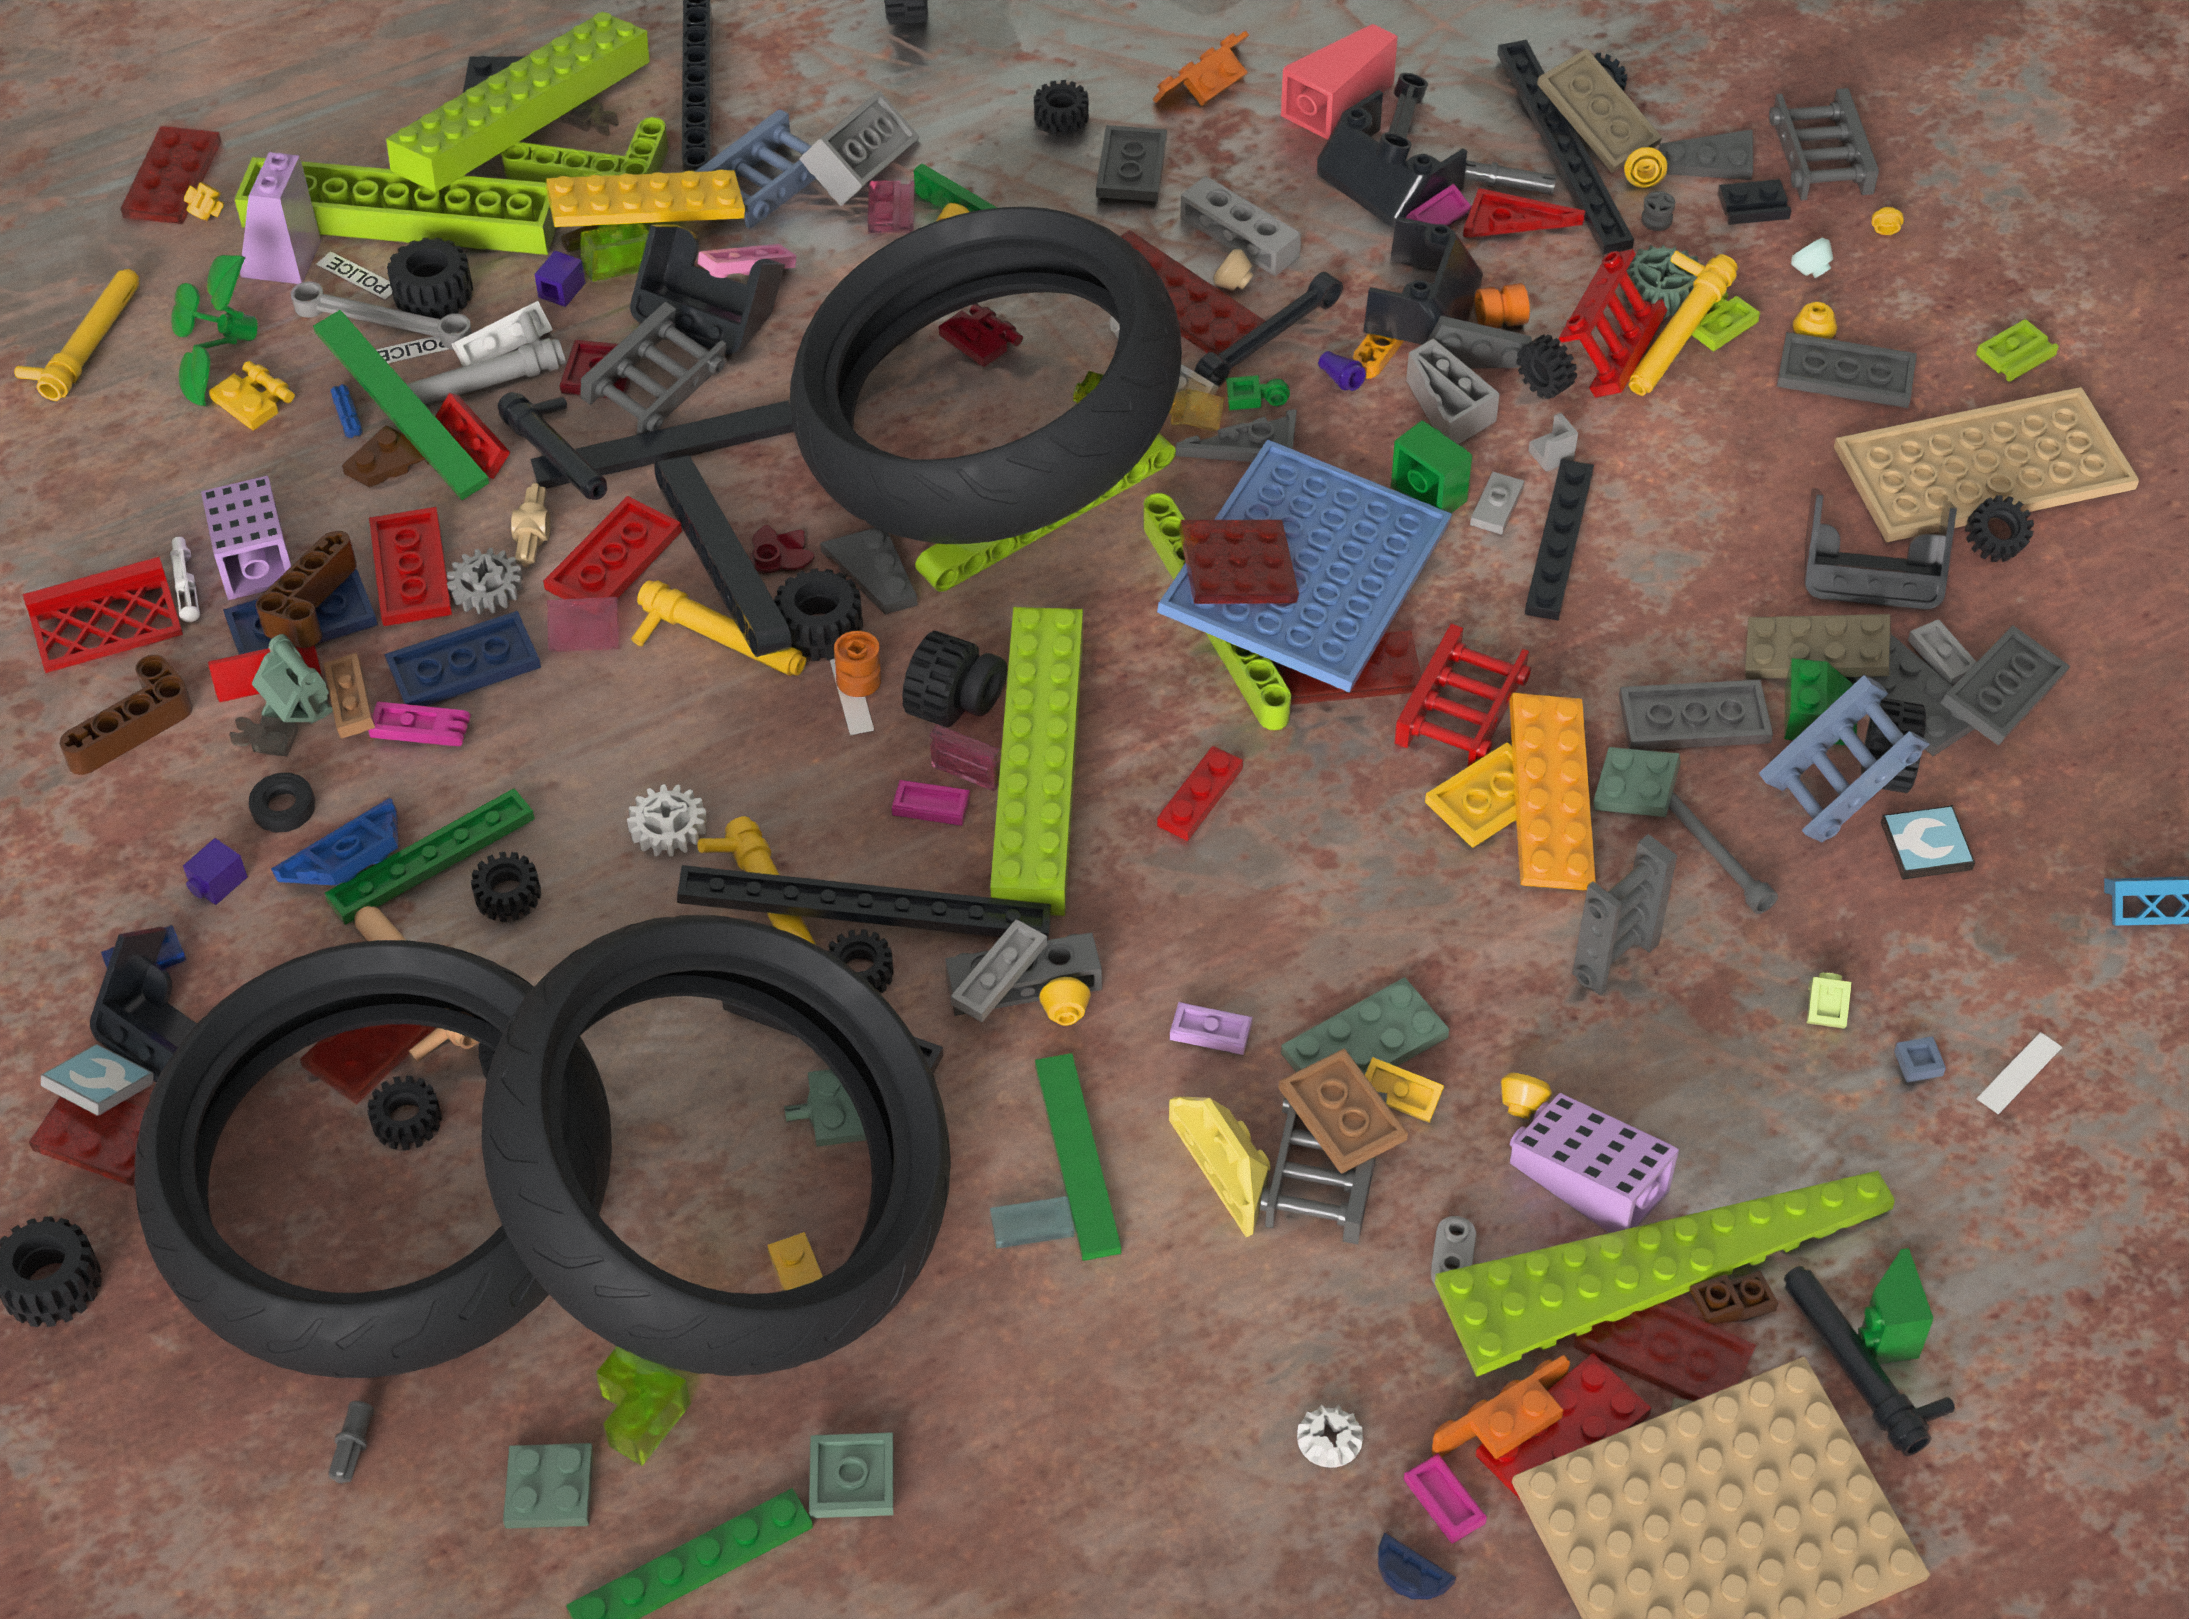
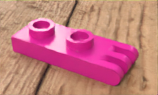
(419, 724)

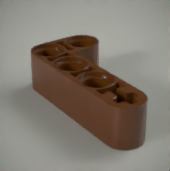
(292, 600)
(130, 721)

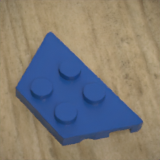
(345, 850)

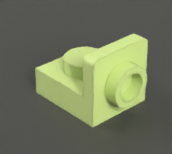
(1828, 1000)

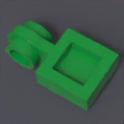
(1247, 392)

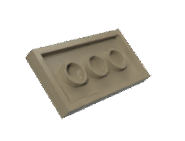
(1598, 109)
(1848, 642)

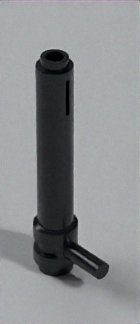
(528, 422)
(1891, 1410)

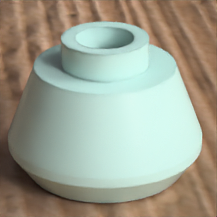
(1814, 258)

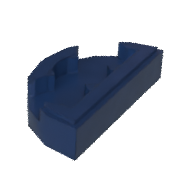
(1411, 1572)

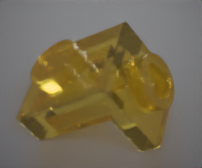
(1197, 409)

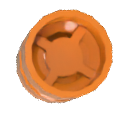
(1506, 306)
(857, 663)

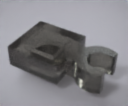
(591, 115)
(267, 737)

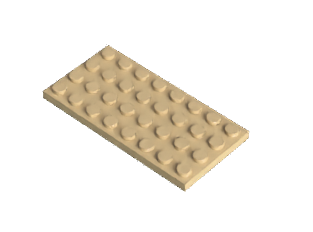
(2030, 449)

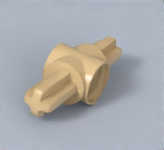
(530, 525)

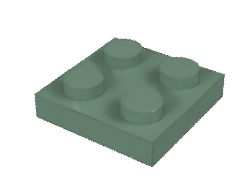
(1637, 781)
(851, 1475)
(548, 1485)

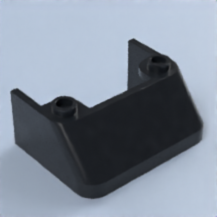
(1380, 187)
(1417, 309)
(1877, 579)
(133, 1004)

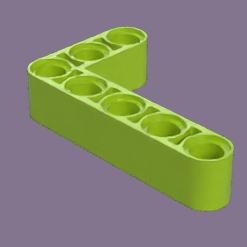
(540, 162)

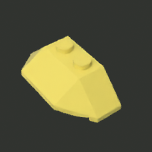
(1224, 1155)

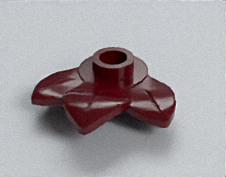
(779, 551)

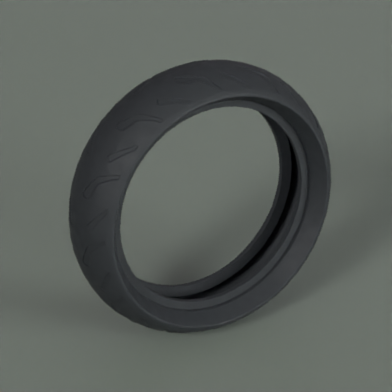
(945, 270)
(231, 1052)
(605, 1279)

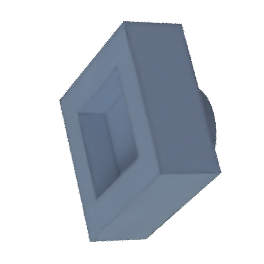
(1919, 1059)

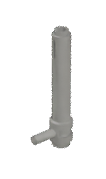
(527, 361)

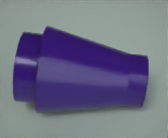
(1343, 371)

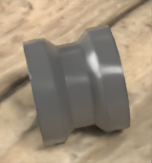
(1658, 211)

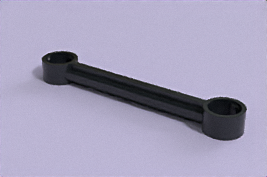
(1394, 144)
(1322, 292)

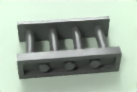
(1847, 129)
(641, 344)
(1625, 914)
(1355, 1182)

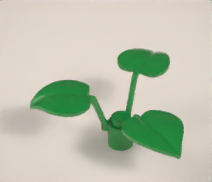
(233, 325)

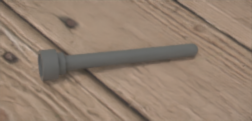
(1758, 895)

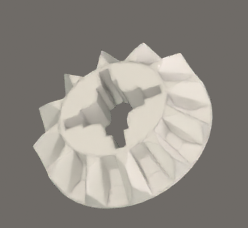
(1320, 1449)

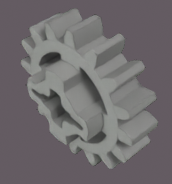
(485, 581)

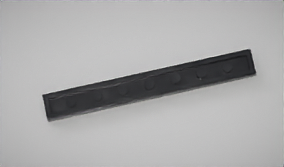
(675, 441)

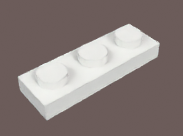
(499, 336)

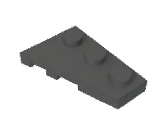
(1711, 156)
(1479, 344)
(875, 566)

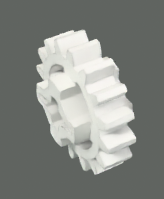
(667, 820)

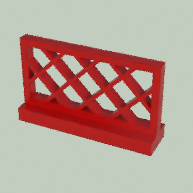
(97, 593)

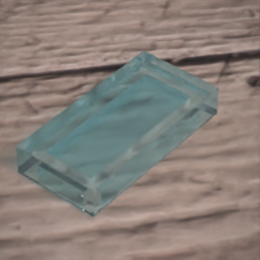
(1031, 1222)

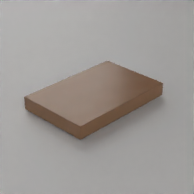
(1343, 1110)

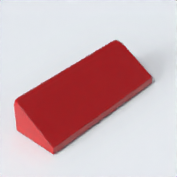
(235, 674)

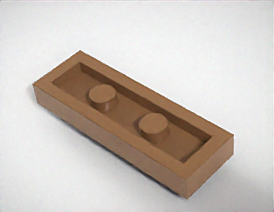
(349, 695)

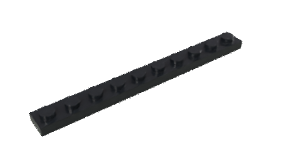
(1566, 150)
(857, 902)

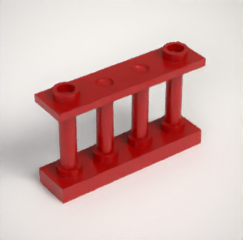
(1635, 330)
(1440, 673)

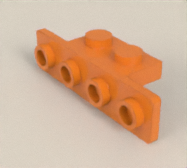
(1211, 75)
(1510, 1417)

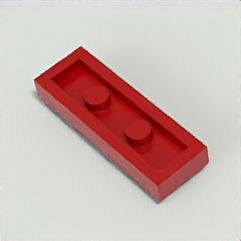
(472, 435)
(1200, 793)

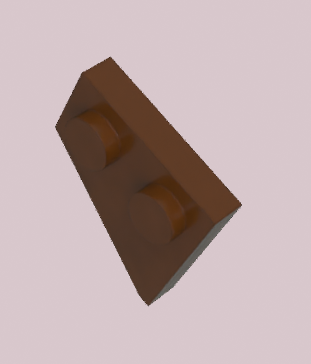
(382, 457)

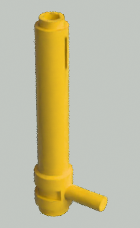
(1708, 288)
(66, 366)
(676, 608)
(753, 855)

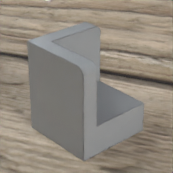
(1556, 445)

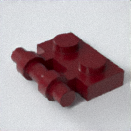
(974, 338)

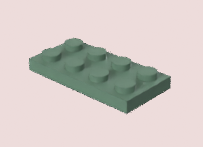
(1385, 1026)

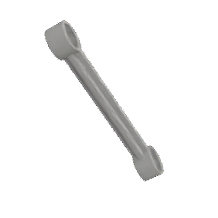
(377, 314)

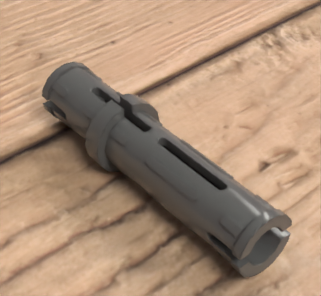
(1510, 177)

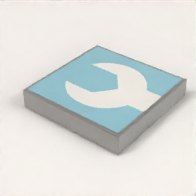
(97, 1079)

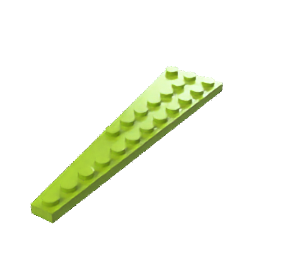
(1569, 1287)

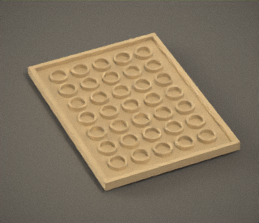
(1724, 1512)

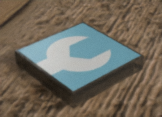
(1927, 842)

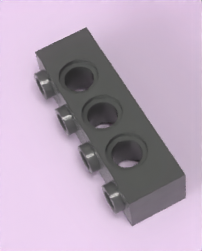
(1074, 951)

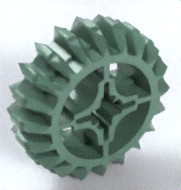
(1659, 278)

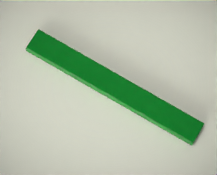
(401, 405)

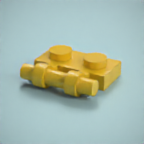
(245, 402)

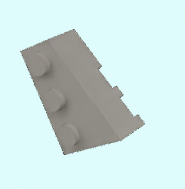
(1450, 392)

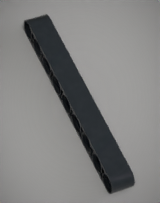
(697, 84)
(722, 556)

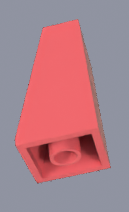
(1337, 78)

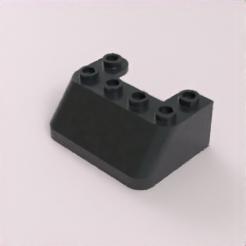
(705, 305)

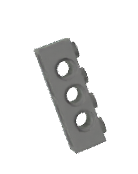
(1240, 225)

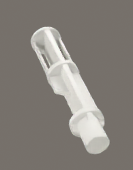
(183, 581)

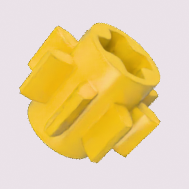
(203, 201)

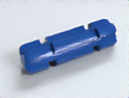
(346, 411)

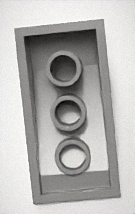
(859, 148)

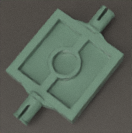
(828, 1111)

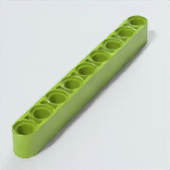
(953, 563)
(1252, 673)

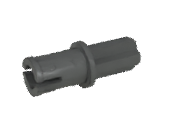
(350, 1441)

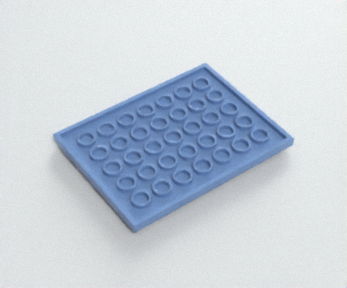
(1351, 556)

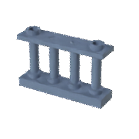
(758, 146)
(1823, 733)

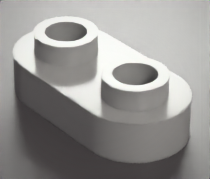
(1452, 1248)

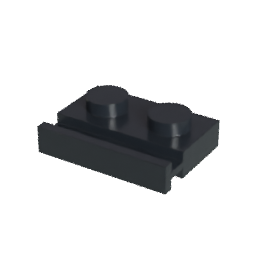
(1754, 201)

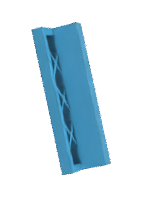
(2148, 886)

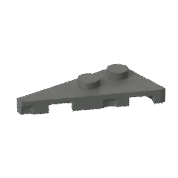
(1242, 440)

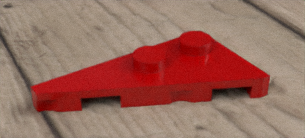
(1504, 213)

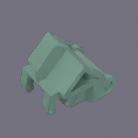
(290, 685)

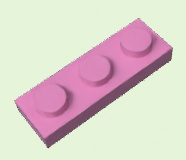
(740, 260)

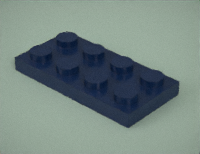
(340, 614)
(463, 660)

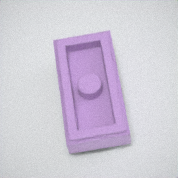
(1210, 1028)

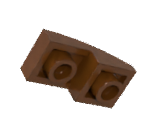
(1734, 1299)

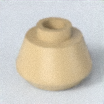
(1233, 271)

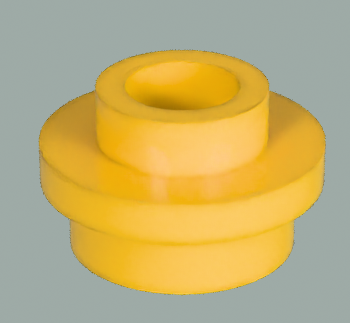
(1887, 220)

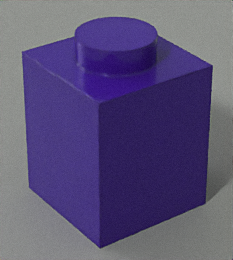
(560, 278)
(214, 872)

